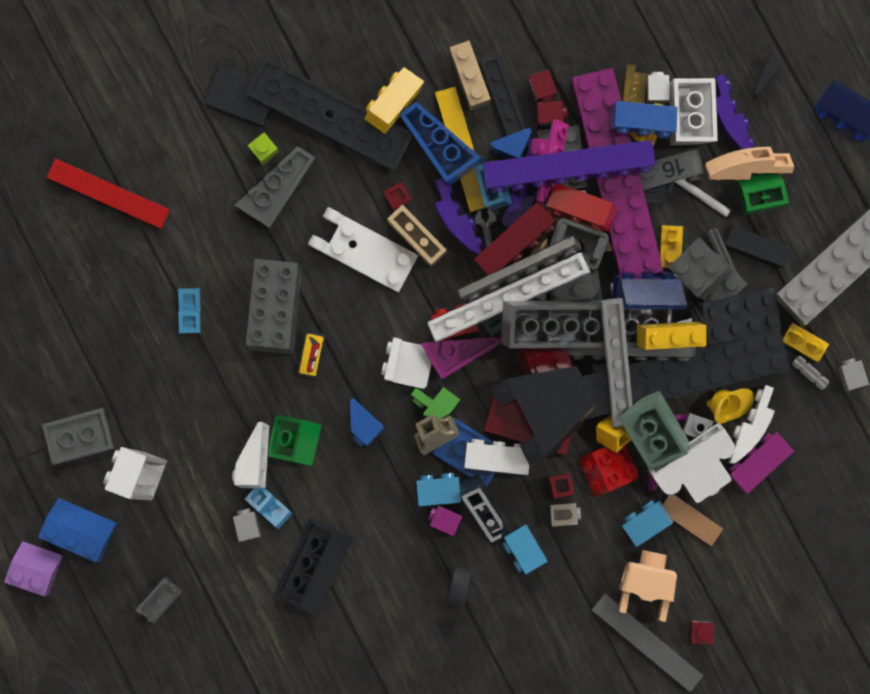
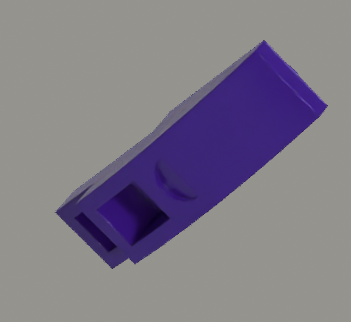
(732, 124)
(459, 226)

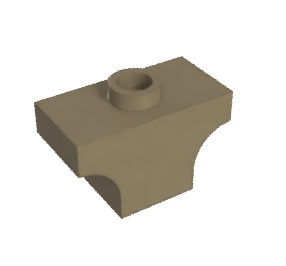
(435, 432)

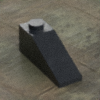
(483, 507)

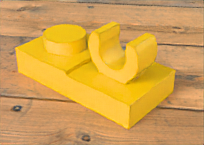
(670, 244)

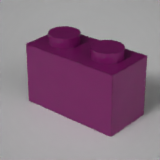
(444, 520)

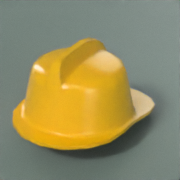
(730, 405)

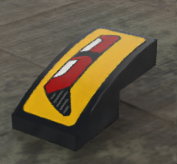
(311, 354)

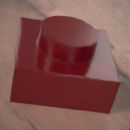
(397, 196)

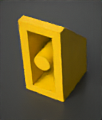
(610, 436)

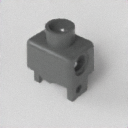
(592, 240)

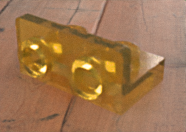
(634, 85)

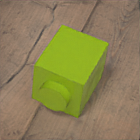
(263, 148)

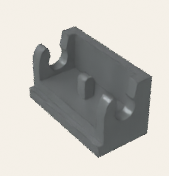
(159, 600)

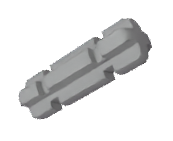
(810, 372)

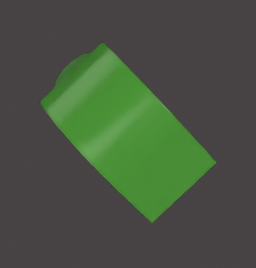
(440, 406)

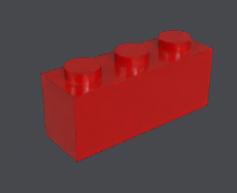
(581, 207)

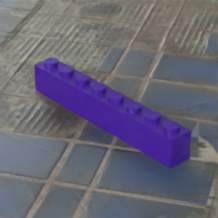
(568, 165)

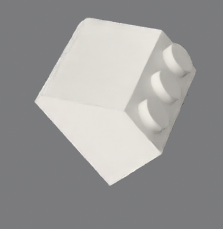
(695, 111)

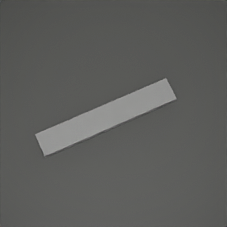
(616, 358)

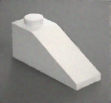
(252, 463)

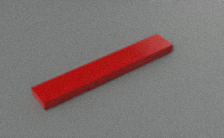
(108, 193)

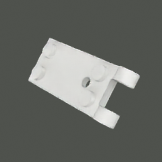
(372, 256)

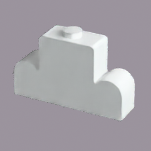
(700, 468)

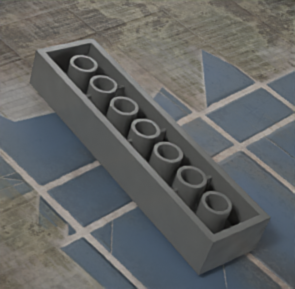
(567, 324)

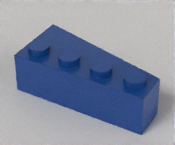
(442, 146)

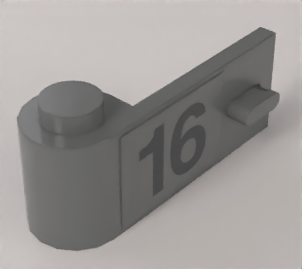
(674, 168)

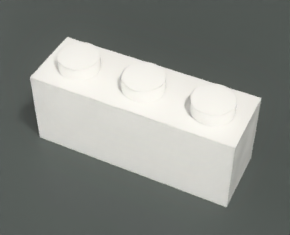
(495, 457)

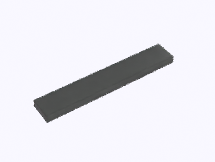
(647, 643)

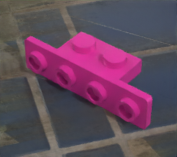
(547, 146)

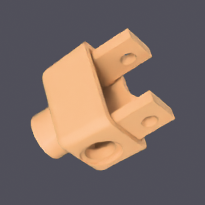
(649, 582)

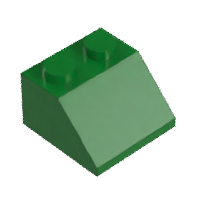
(294, 440)

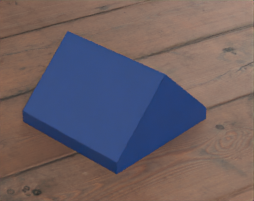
(511, 146)

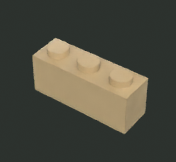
(469, 75)
(416, 235)

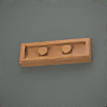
(692, 519)

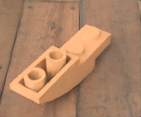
(744, 162)

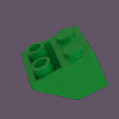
(762, 192)

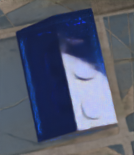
(846, 109)
(649, 290)

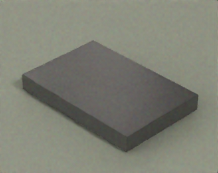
(77, 436)

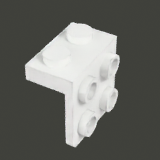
(406, 364)

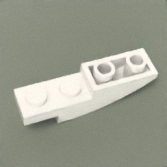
(749, 434)

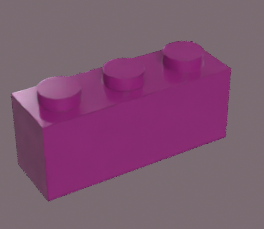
(760, 462)

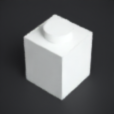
(657, 88)

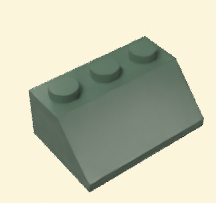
(655, 430)

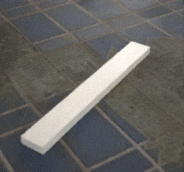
(519, 291)

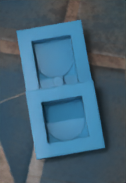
(189, 310)
(268, 506)

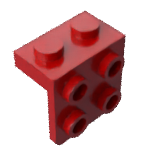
(608, 469)

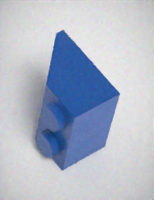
(363, 424)

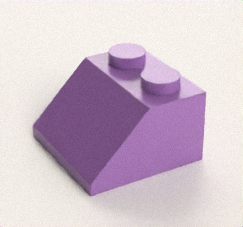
(33, 569)

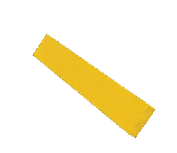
(455, 122)

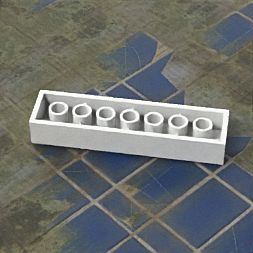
(134, 474)

